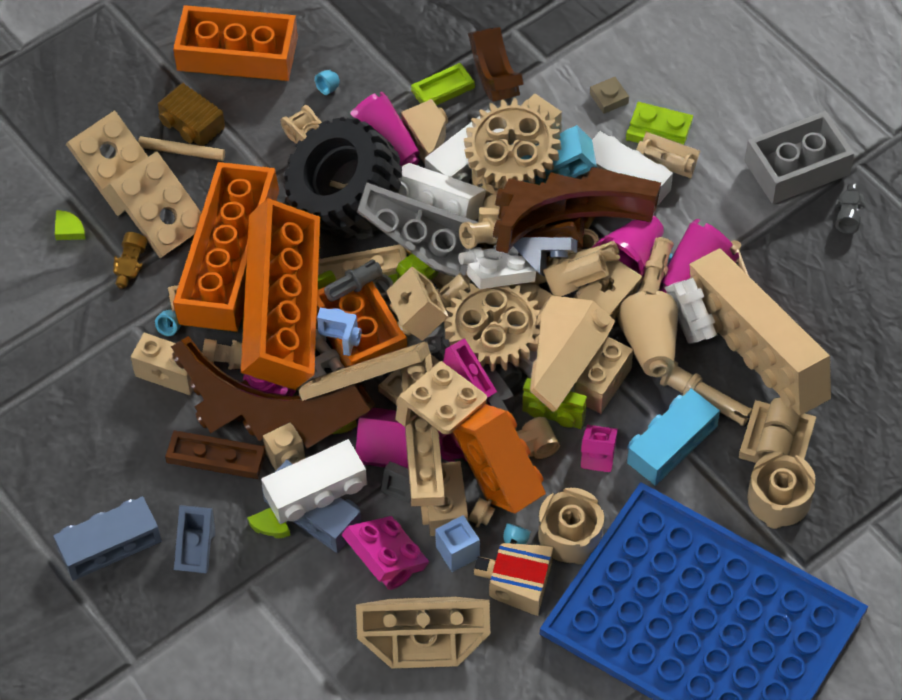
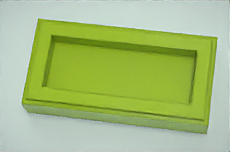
(443, 85)

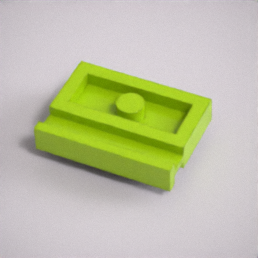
(659, 121)
(569, 413)

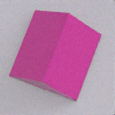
(381, 439)

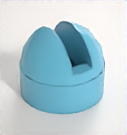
(327, 81)
(164, 321)
(517, 533)

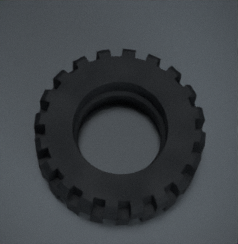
(323, 155)

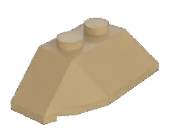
(423, 630)

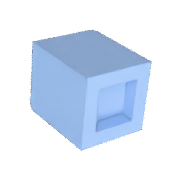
(457, 543)

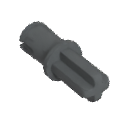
(353, 280)

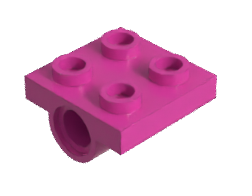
(386, 550)

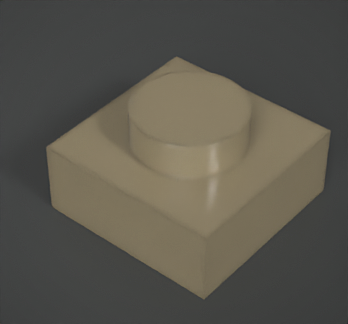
(609, 95)

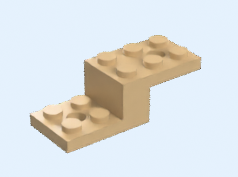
(136, 183)

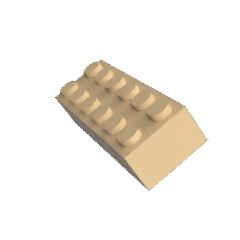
(763, 333)

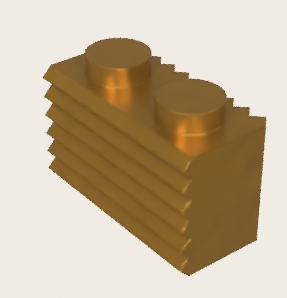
(191, 115)

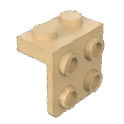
(440, 399)

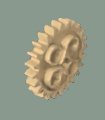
(514, 121)
(494, 324)

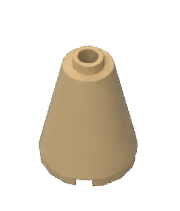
(651, 330)

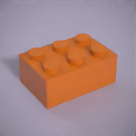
(378, 325)
(499, 459)

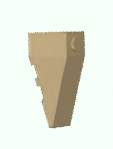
(566, 344)

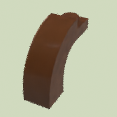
(493, 64)

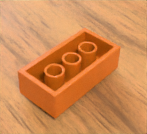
(235, 43)

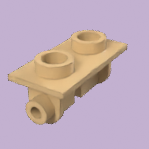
(673, 155)

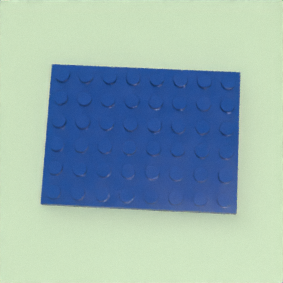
(699, 610)

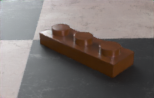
(215, 454)

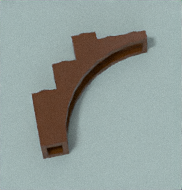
(562, 197)
(262, 410)

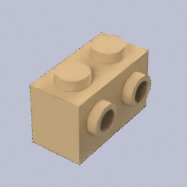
(454, 499)

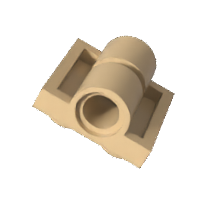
(776, 429)

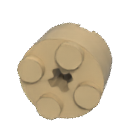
(781, 489)
(571, 525)

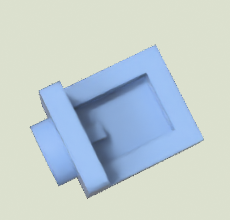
(339, 325)

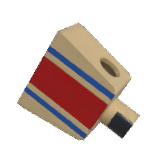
(518, 575)

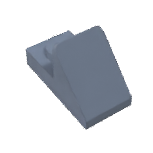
(536, 249)
(194, 538)

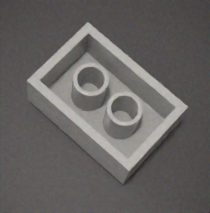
(799, 157)

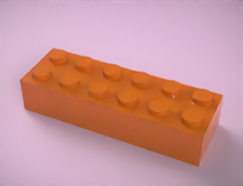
(215, 270)
(281, 295)

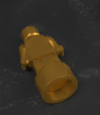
(127, 265)

